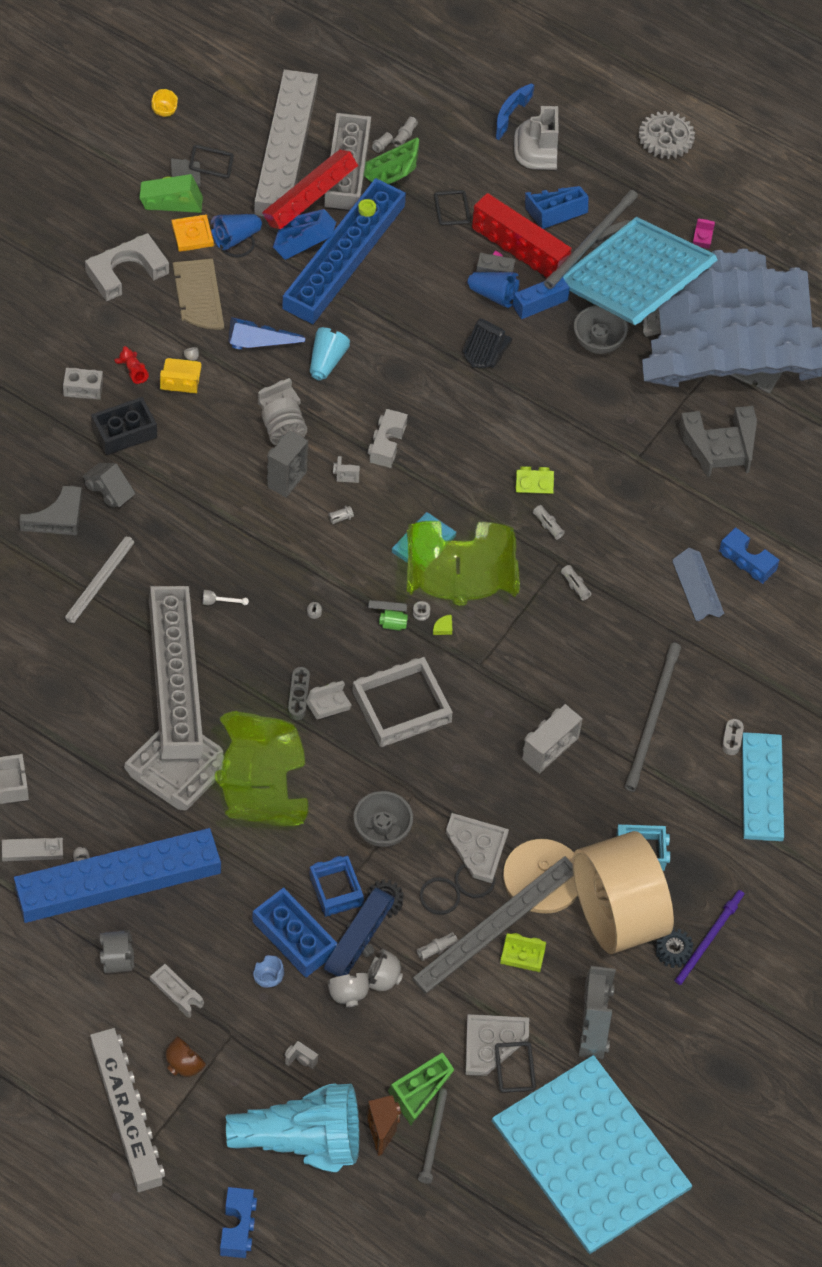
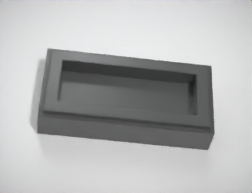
(387, 605)

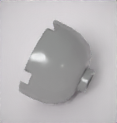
(384, 971)
(349, 989)

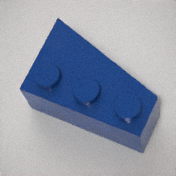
(304, 233)

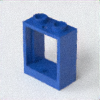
(342, 902)

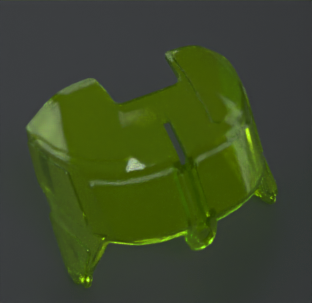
(485, 562)
(261, 756)

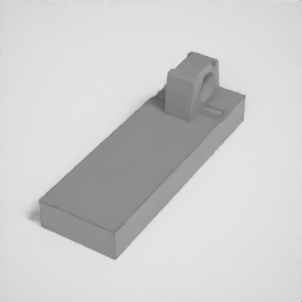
(32, 849)

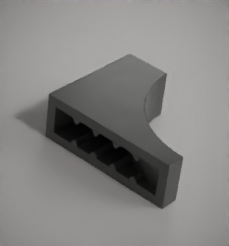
(58, 518)

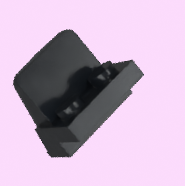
(485, 345)

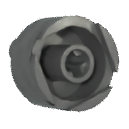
(117, 951)

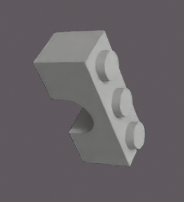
(391, 426)

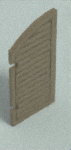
(199, 293)

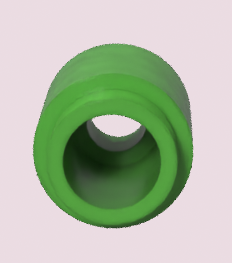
(393, 620)

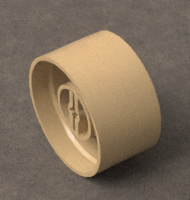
(623, 892)

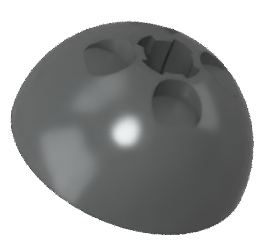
(599, 330)
(383, 818)

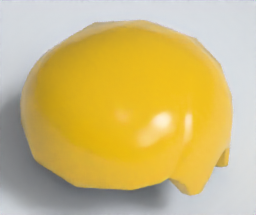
(164, 102)

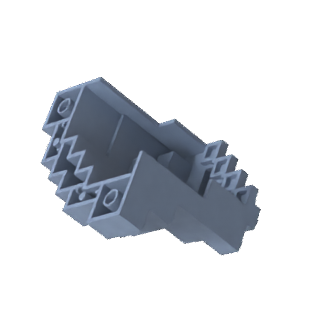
(737, 322)

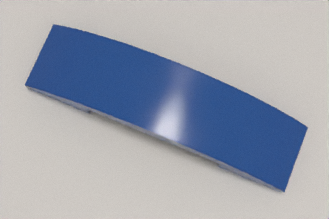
(519, 97)

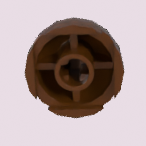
(183, 1059)

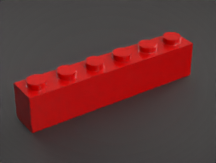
(310, 189)

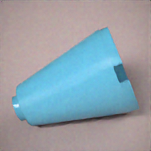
(327, 352)

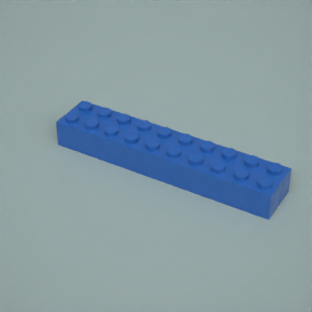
(342, 253)
(117, 875)

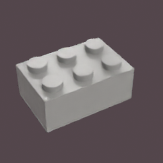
(551, 738)

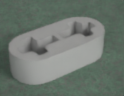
(737, 737)

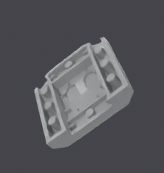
(175, 780)

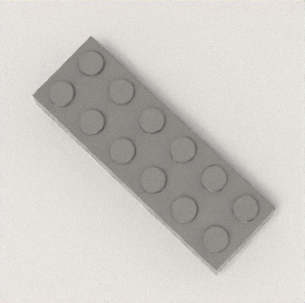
(352, 135)

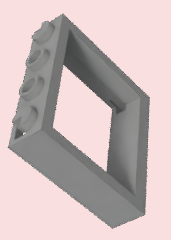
(413, 726)

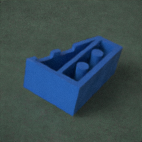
(556, 207)

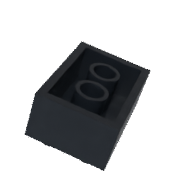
(124, 425)

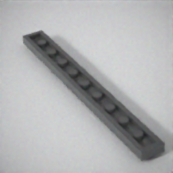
(494, 925)

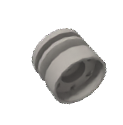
(283, 416)

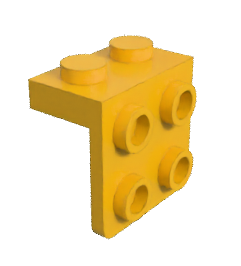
(180, 375)

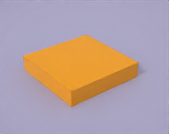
(192, 233)

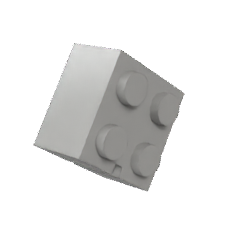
(12, 779)

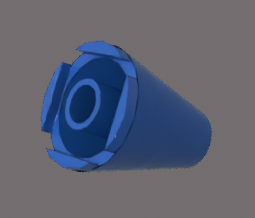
(234, 228)
(495, 286)

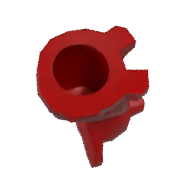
(137, 370)

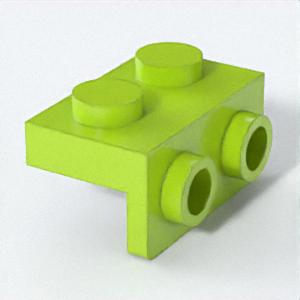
(534, 481)
(523, 952)

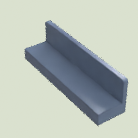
(697, 584)

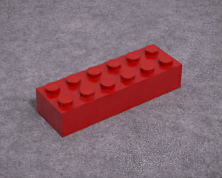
(519, 235)

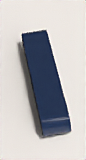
(359, 933)

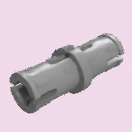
(405, 132)
(549, 522)
(569, 574)
(437, 946)

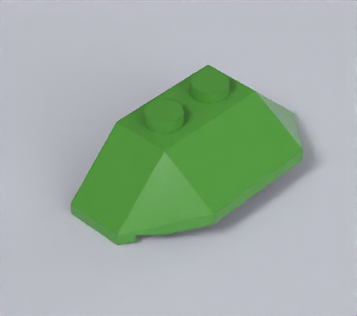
(394, 163)

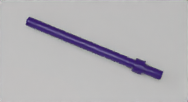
(729, 908)

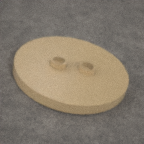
(531, 861)

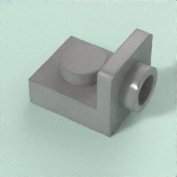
(346, 473)
(303, 1054)

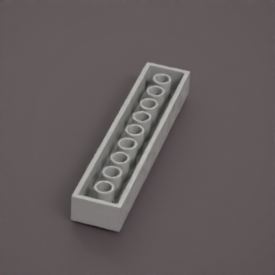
(286, 137)
(175, 672)

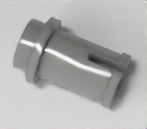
(380, 144)
(340, 515)

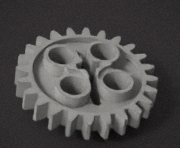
(666, 135)

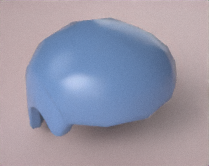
(269, 972)

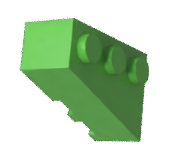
(172, 194)
(420, 1086)

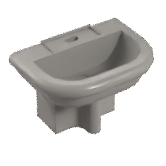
(538, 140)

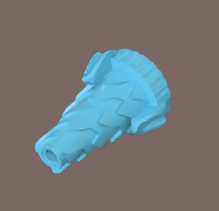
(318, 1126)

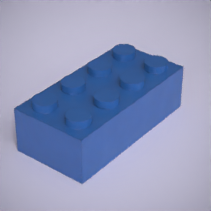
(294, 932)

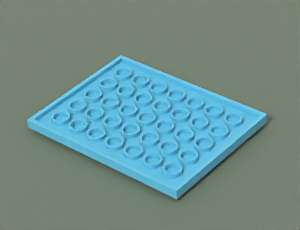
(637, 270)
(591, 1154)

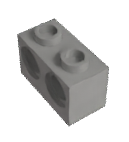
(83, 383)

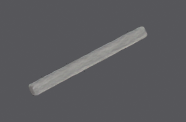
(99, 580)

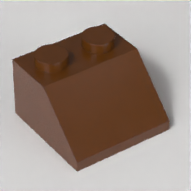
(382, 1121)

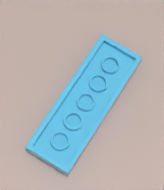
(762, 787)

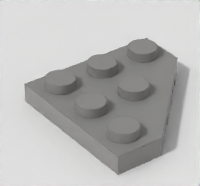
(477, 845)
(485, 1033)

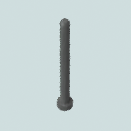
(426, 1176)

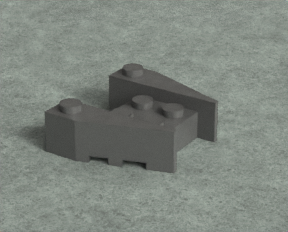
(724, 445)
(596, 1015)

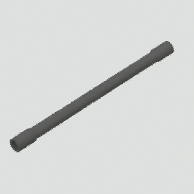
(556, 276)
(634, 774)

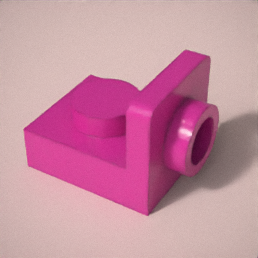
(703, 233)

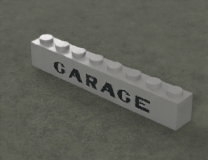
(126, 1110)

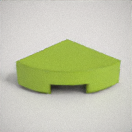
(443, 626)

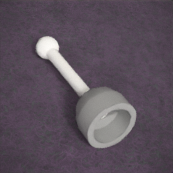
(210, 597)

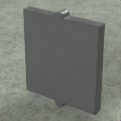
(181, 167)

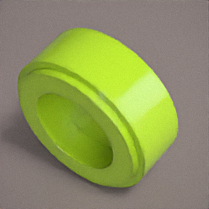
(367, 207)

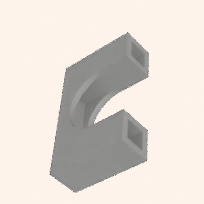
(139, 250)

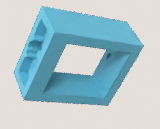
(653, 833)

